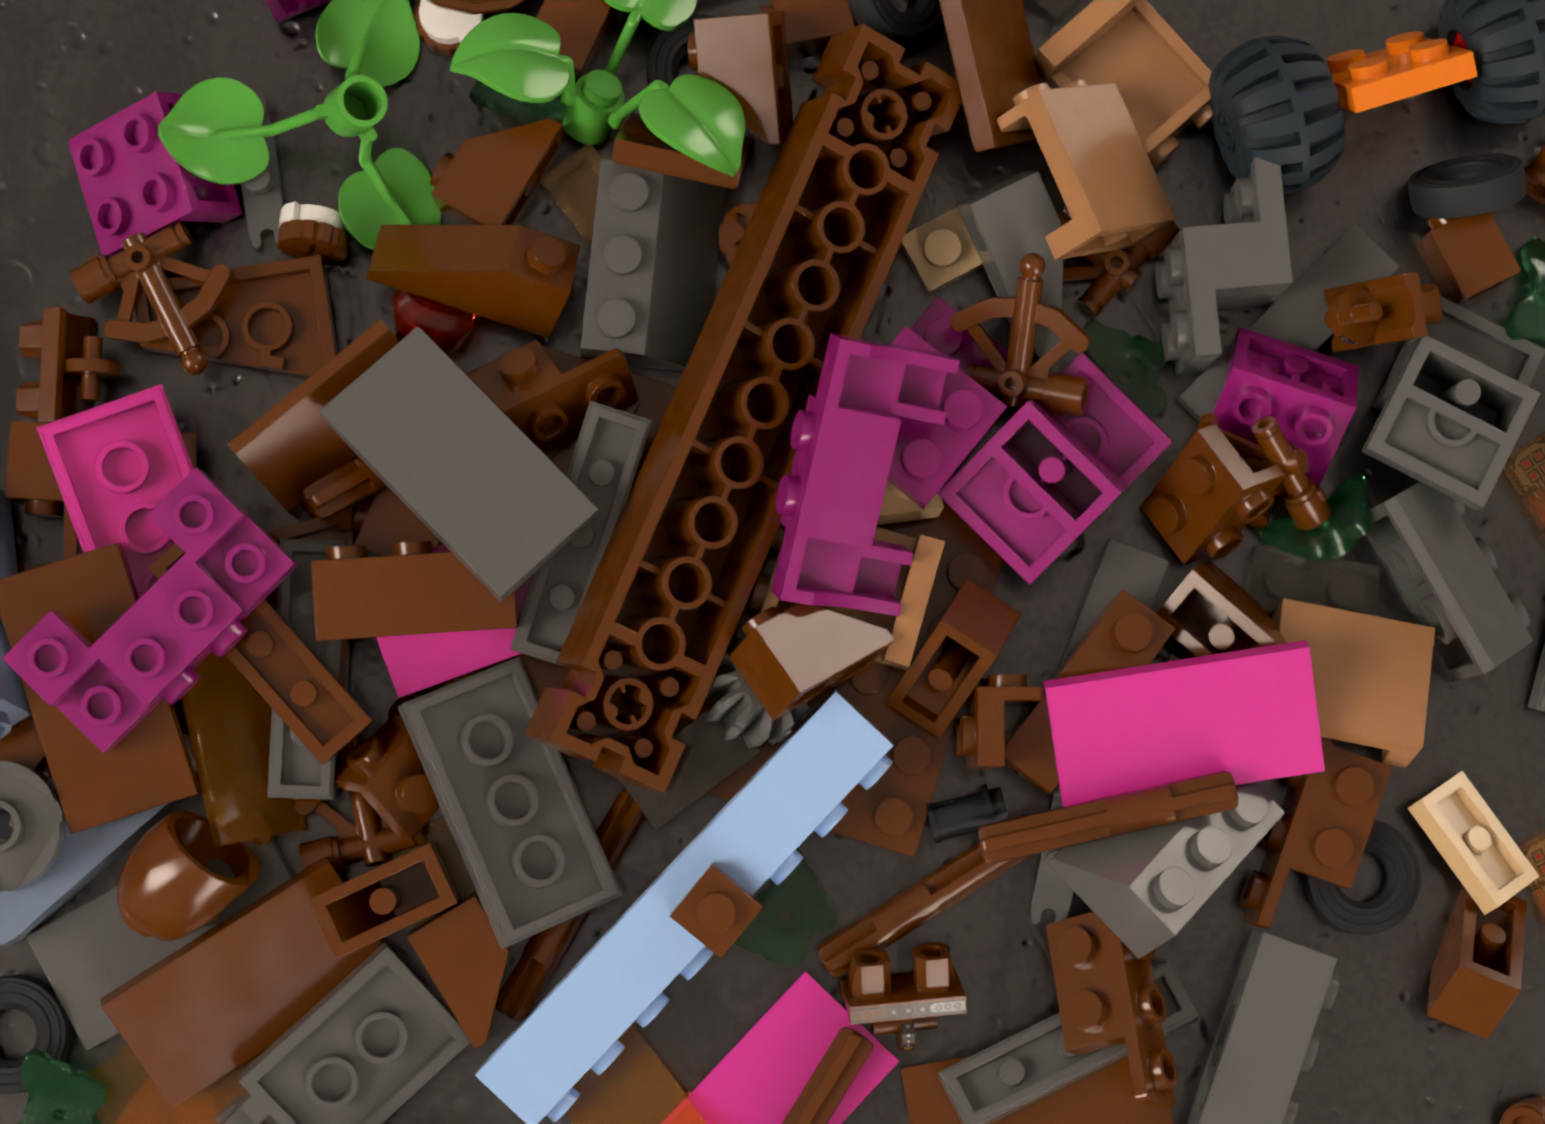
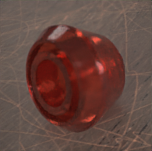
(442, 323)

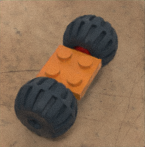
(1286, 104)

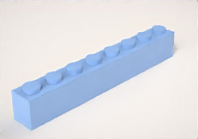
(646, 949)

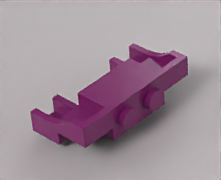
(843, 471)
(169, 629)

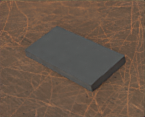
(459, 464)
(509, 803)
(97, 952)

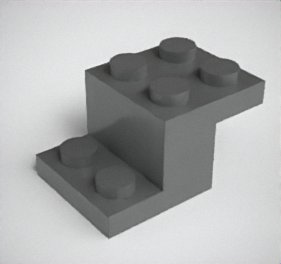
(1224, 268)
(1456, 405)

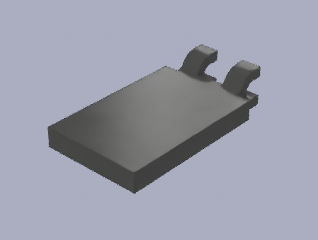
(352, 1052)

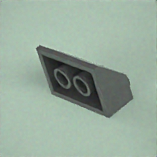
(650, 266)
(1448, 581)
(1160, 876)

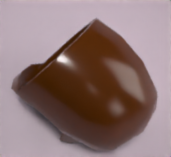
(166, 880)

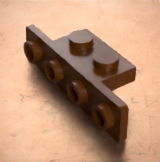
(550, 403)
(1321, 829)
(1111, 1001)

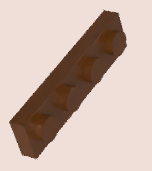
(290, 678)

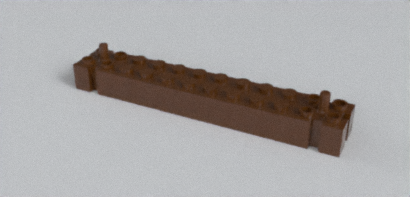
(713, 473)

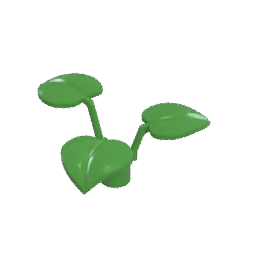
(523, 62)
(220, 129)

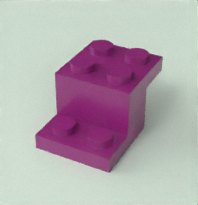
(932, 452)
(1053, 473)

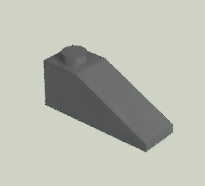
(1009, 224)

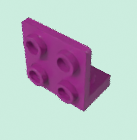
(136, 183)
(1301, 388)

